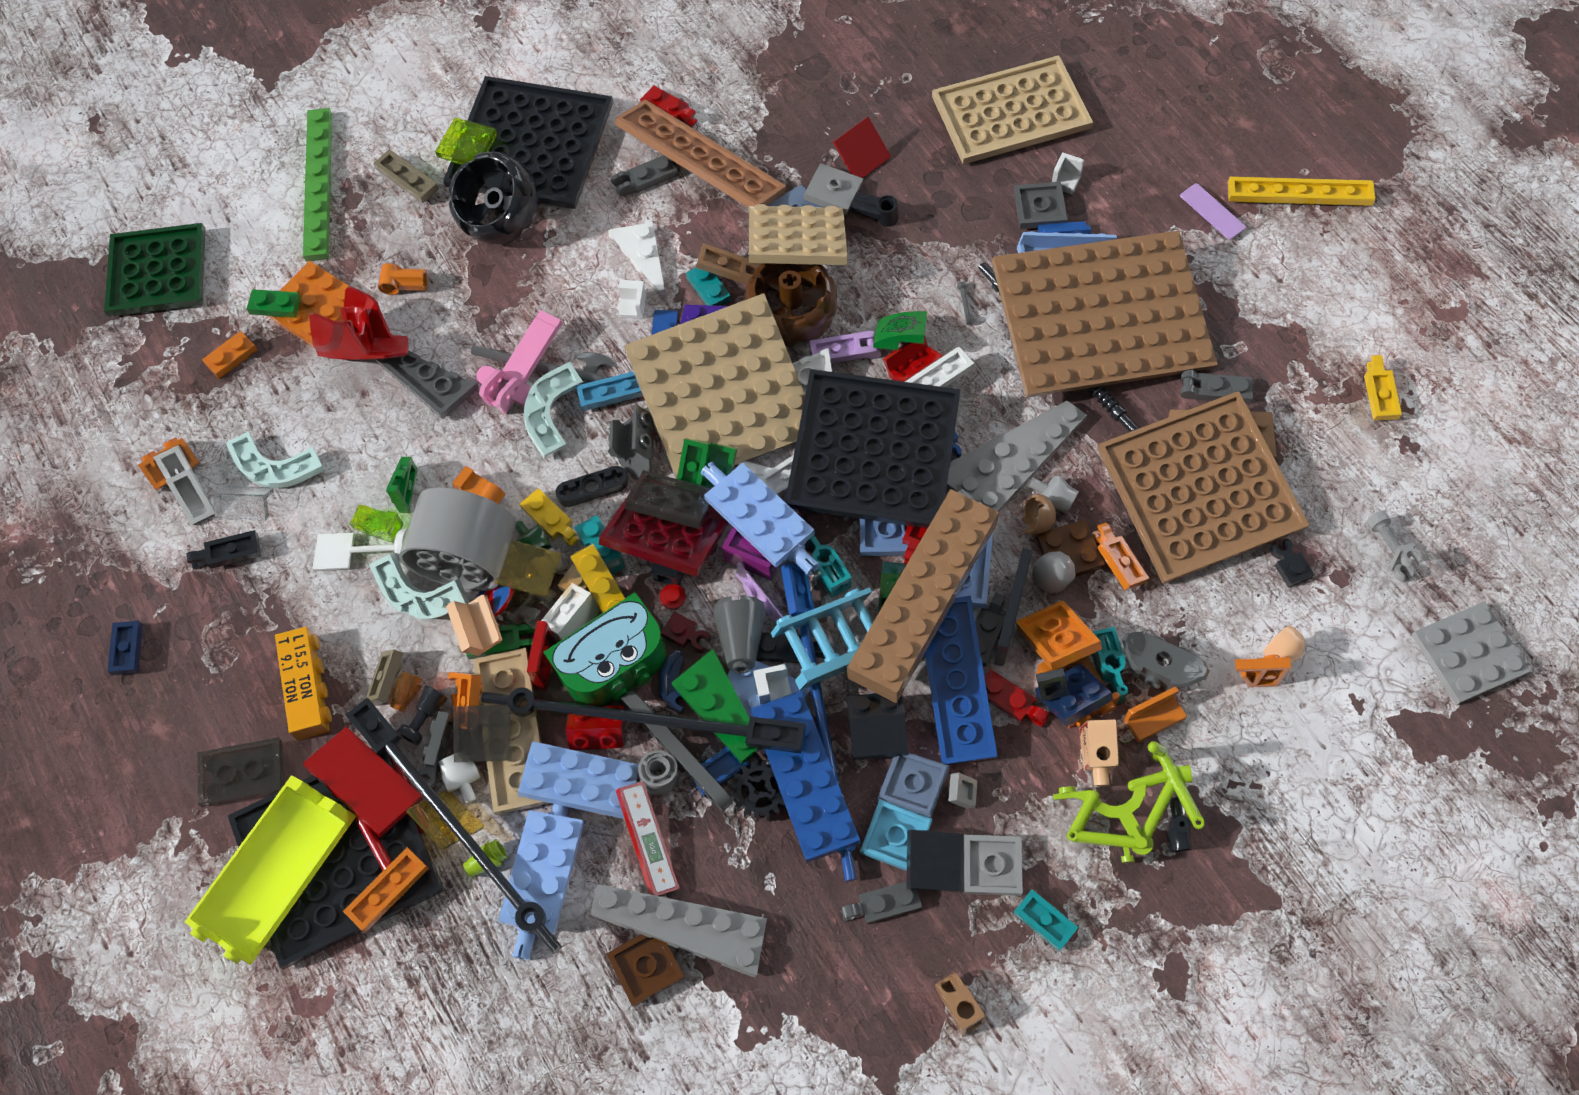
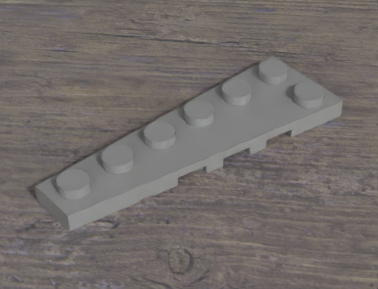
(707, 931)

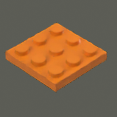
(319, 294)

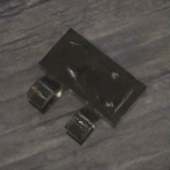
(522, 607)

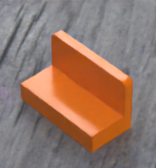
(1155, 715)

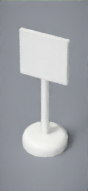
(336, 550)

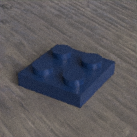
(1084, 697)

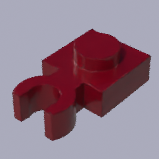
(683, 630)

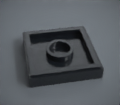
(935, 861)

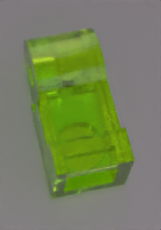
(376, 523)

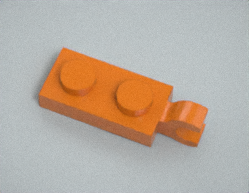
(1119, 558)

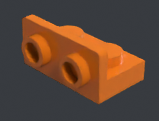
(151, 469)

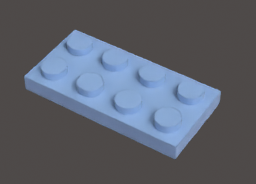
(575, 779)

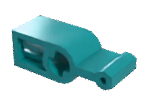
(832, 573)
(1113, 654)

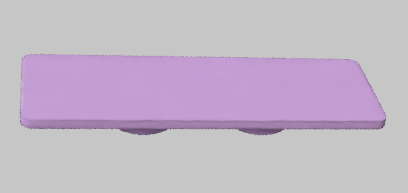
(1212, 211)
(752, 589)

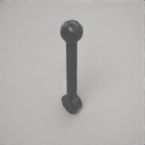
(962, 286)

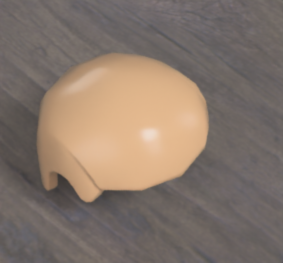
(1287, 644)

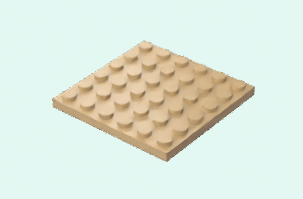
(721, 382)

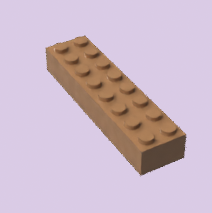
(922, 596)

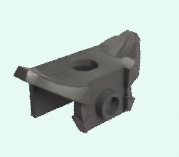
(633, 441)
(1182, 672)

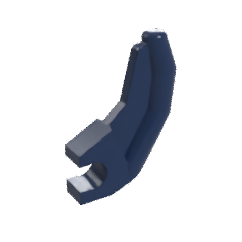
(669, 672)

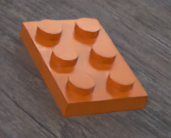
(1058, 635)

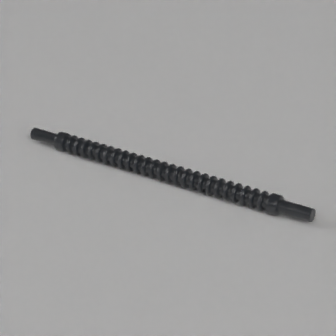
(1118, 412)

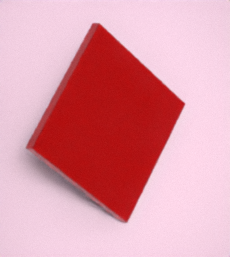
(862, 148)

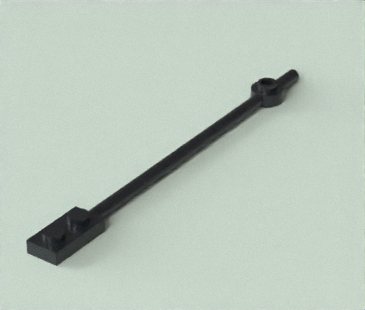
(759, 733)
(384, 738)

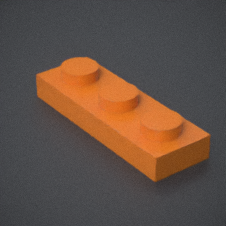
(385, 890)

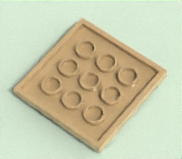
(797, 235)

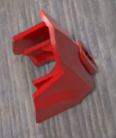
(360, 334)

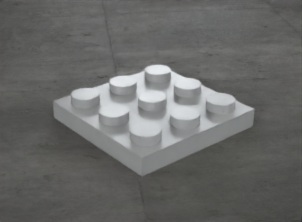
(1470, 653)

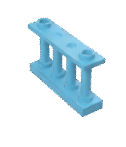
(833, 663)

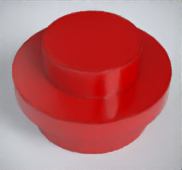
(672, 596)

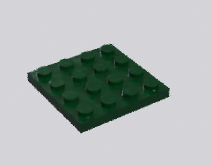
(155, 269)

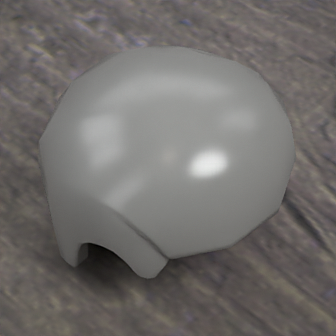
(1053, 572)

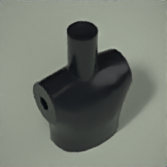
(1178, 828)

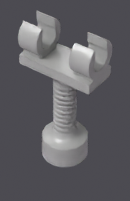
(1401, 561)

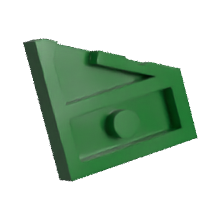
(402, 484)

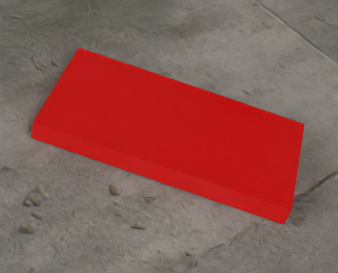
(363, 781)

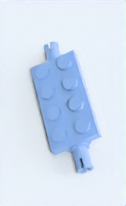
(760, 516)
(543, 870)

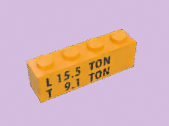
(302, 683)

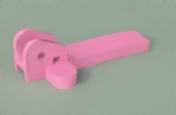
(519, 366)

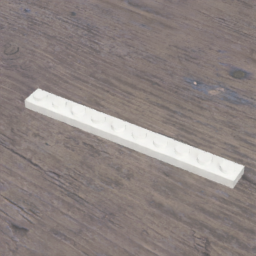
(937, 374)

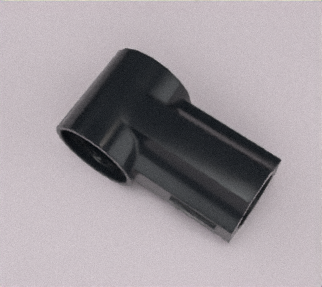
(880, 208)

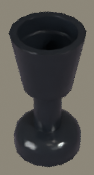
(428, 704)

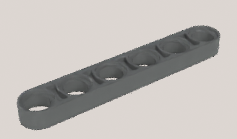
(681, 755)

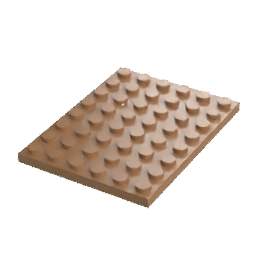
(1103, 313)

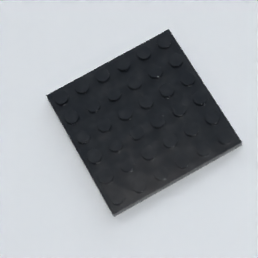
(544, 129)
(873, 448)
(318, 914)

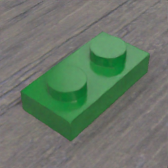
(273, 303)

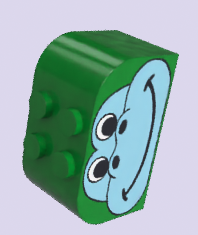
(609, 654)

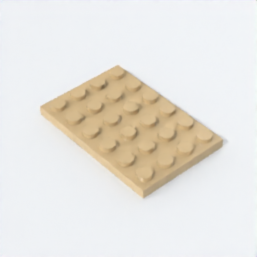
(1011, 109)

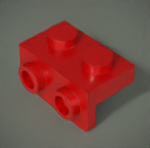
(910, 360)
(594, 732)

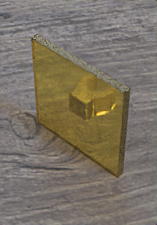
(529, 568)
(436, 828)

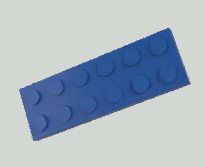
(960, 688)
(809, 784)

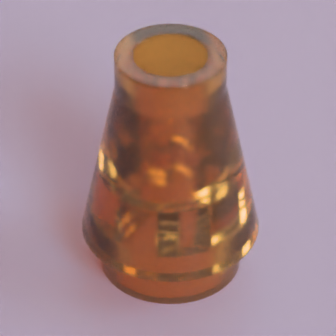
(405, 690)

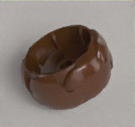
(788, 281)

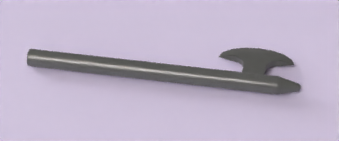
(592, 360)

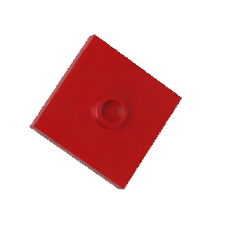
(538, 665)

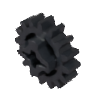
(755, 801)

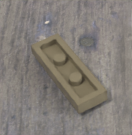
(406, 176)

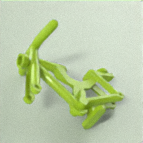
(1138, 838)

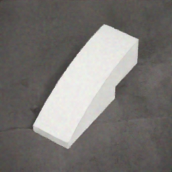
(184, 484)

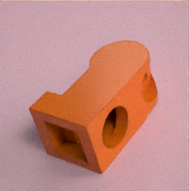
(471, 482)

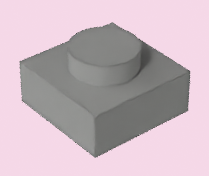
(962, 790)

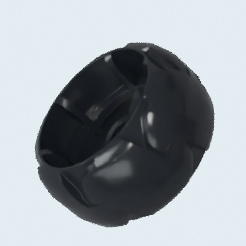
(515, 211)

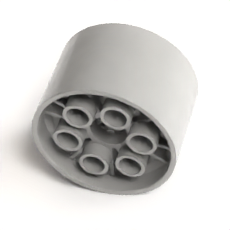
(458, 538)

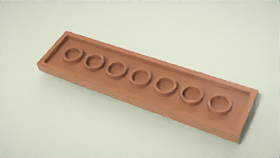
(700, 155)

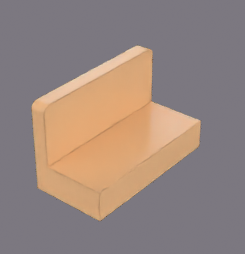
(474, 625)

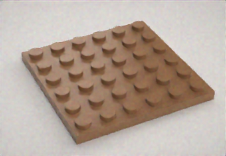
(1202, 487)

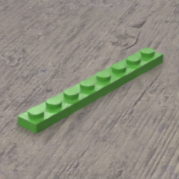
(317, 185)

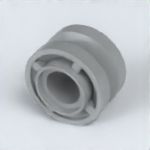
(658, 761)

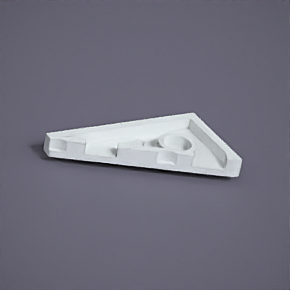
(640, 246)

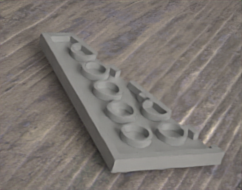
(1008, 462)

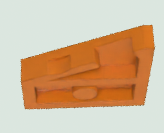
(1263, 671)
(468, 689)

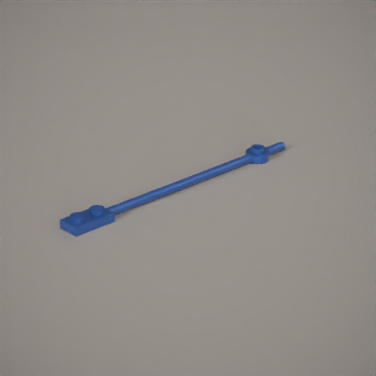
(800, 601)

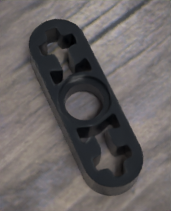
(582, 481)

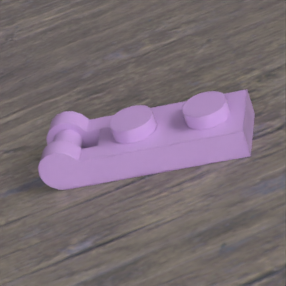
(847, 347)

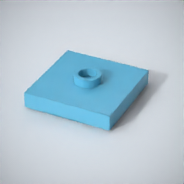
(888, 833)

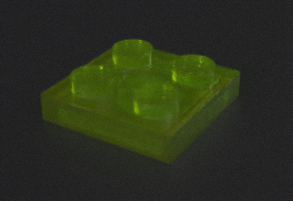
(464, 141)

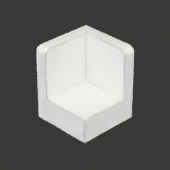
(1068, 172)
(632, 299)
(772, 683)

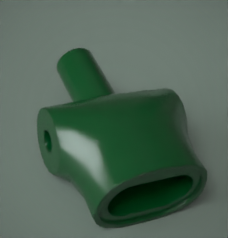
(533, 536)

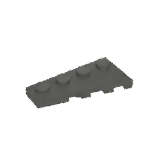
(429, 383)

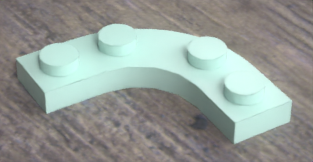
(538, 405)
(269, 472)
(407, 598)

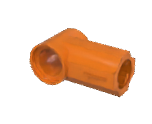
(394, 279)

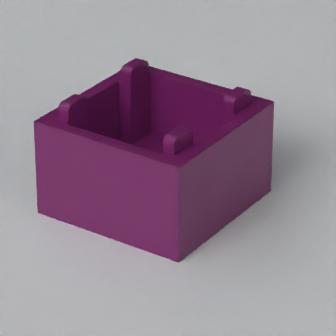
(739, 550)

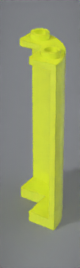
(269, 871)

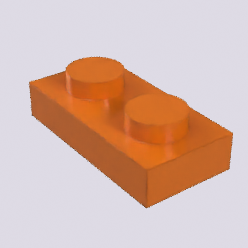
(229, 354)

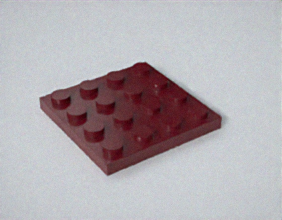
(662, 540)

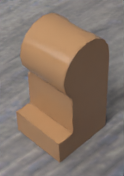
(960, 1004)

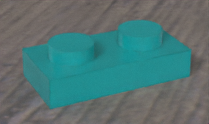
(708, 287)
(1045, 920)

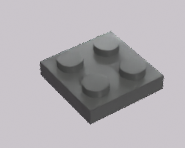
(1039, 204)

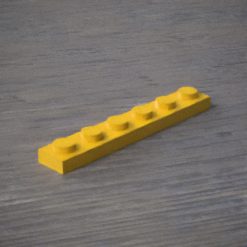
(1301, 191)

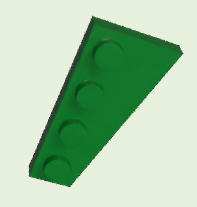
(714, 699)

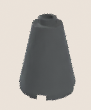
(740, 630)

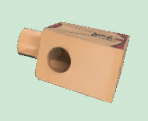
(1102, 738)

